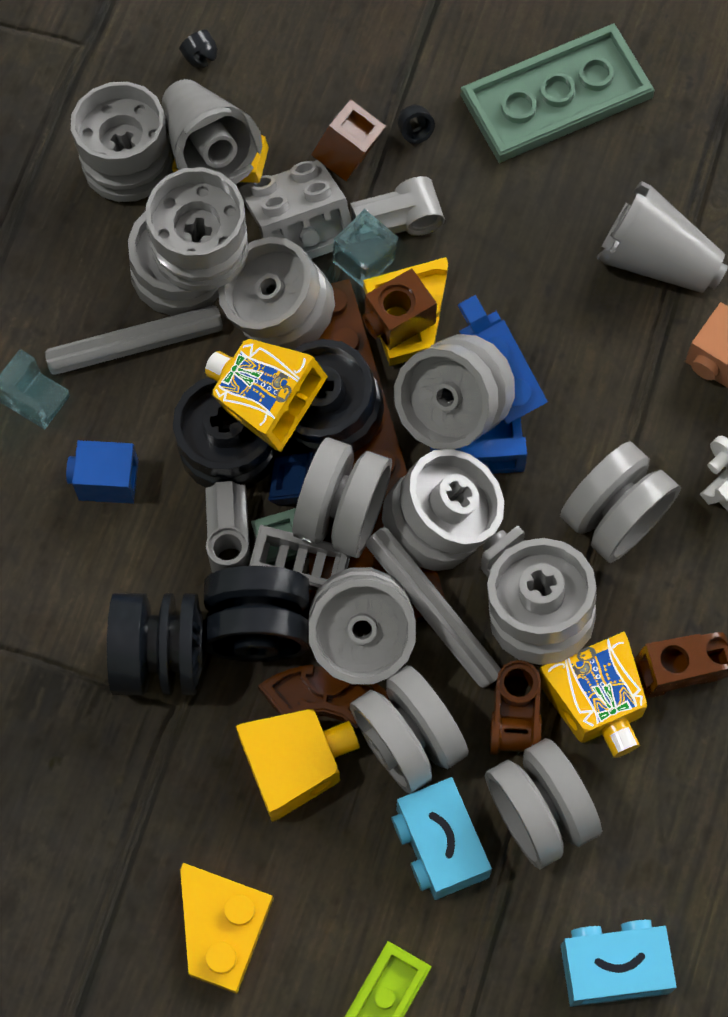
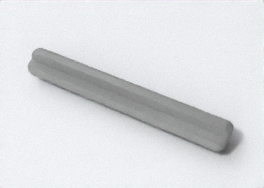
(133, 339)
(433, 607)

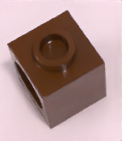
(348, 140)
(404, 292)

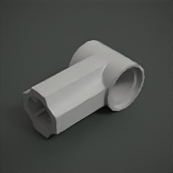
(409, 208)
(227, 524)

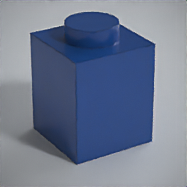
(103, 471)

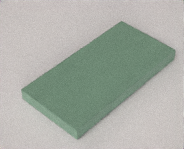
(556, 92)

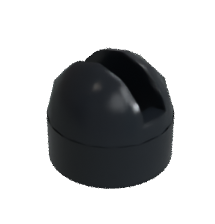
(198, 48)
(424, 120)

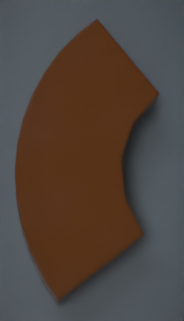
(314, 689)

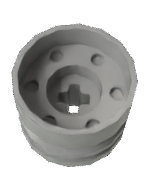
(122, 140)
(195, 207)

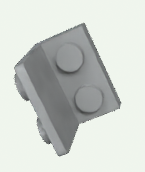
(299, 206)

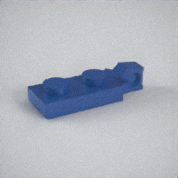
(494, 330)

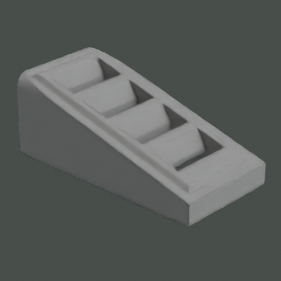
(285, 540)

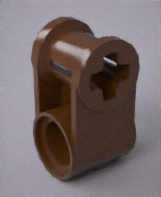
(516, 719)

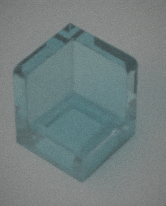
(364, 248)
(30, 391)

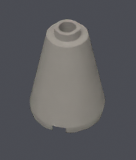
(209, 131)
(662, 244)

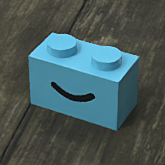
(442, 839)
(617, 963)

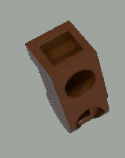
(682, 662)

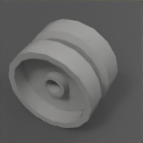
(154, 287)
(279, 295)
(454, 391)
(341, 497)
(620, 501)
(444, 508)
(542, 601)
(371, 652)
(409, 729)
(543, 803)

